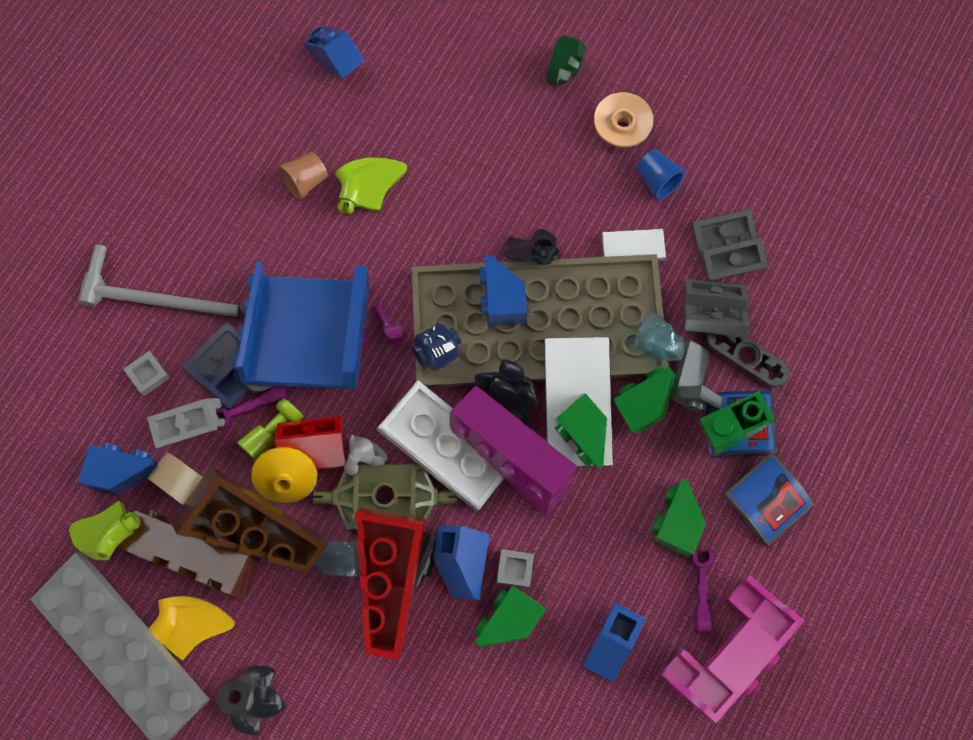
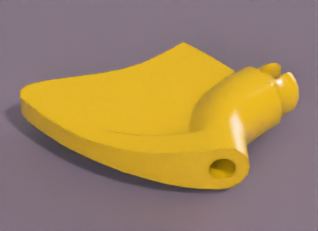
(187, 622)

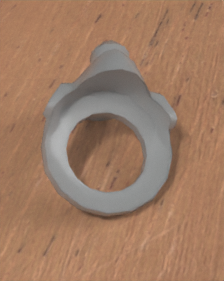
(364, 451)

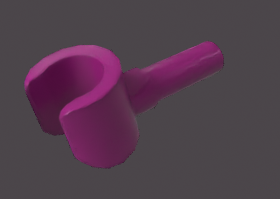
(392, 333)

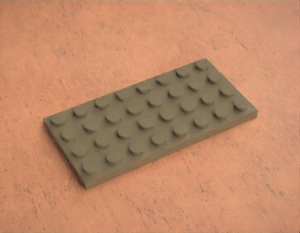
(562, 301)

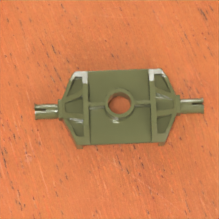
(411, 486)

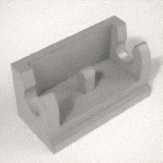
(185, 422)

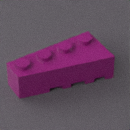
(513, 450)

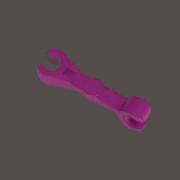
(269, 398)
(702, 618)

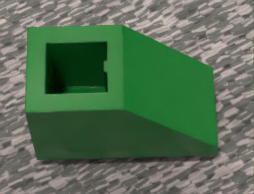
(647, 402)
(736, 422)
(586, 428)
(681, 523)
(512, 620)

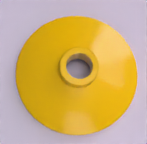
(287, 465)

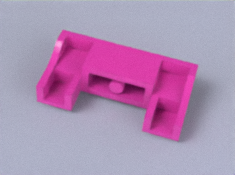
(741, 657)

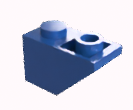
(334, 50)
(505, 294)
(113, 470)
(461, 560)
(614, 642)

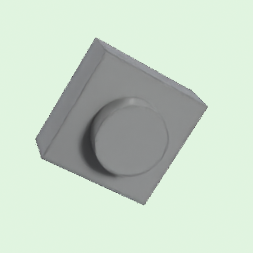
(146, 373)
(515, 568)

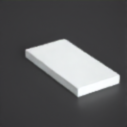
(571, 370)
(423, 432)

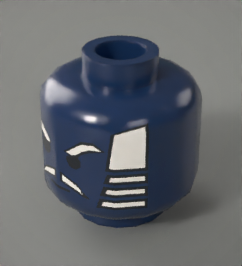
(436, 347)

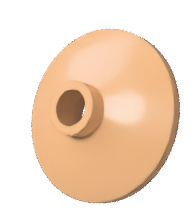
(623, 108)

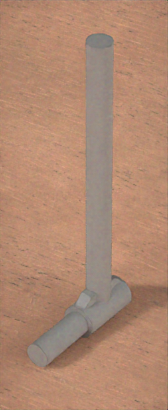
(94, 288)

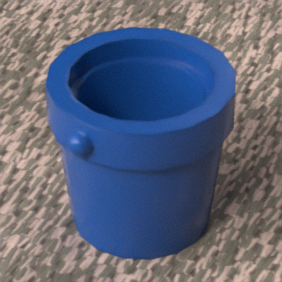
(660, 174)

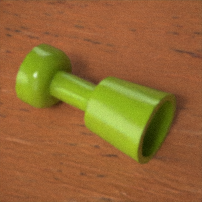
(261, 438)

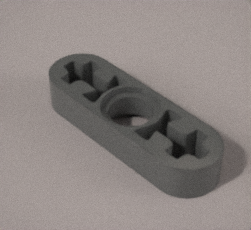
(761, 376)

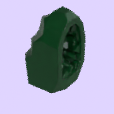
(565, 60)

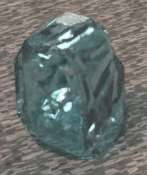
(659, 338)
(339, 559)

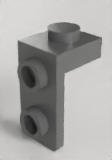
(689, 379)

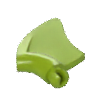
(367, 182)
(102, 533)

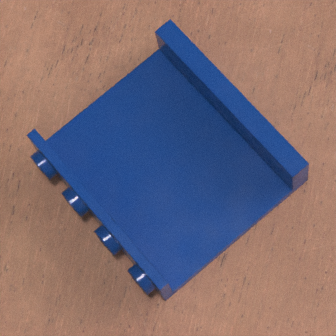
(302, 330)

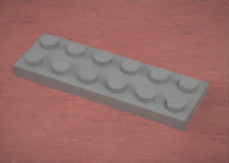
(119, 649)

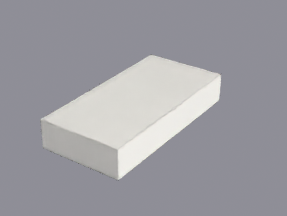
(634, 243)

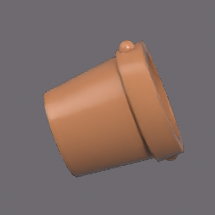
(302, 174)

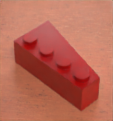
(389, 563)

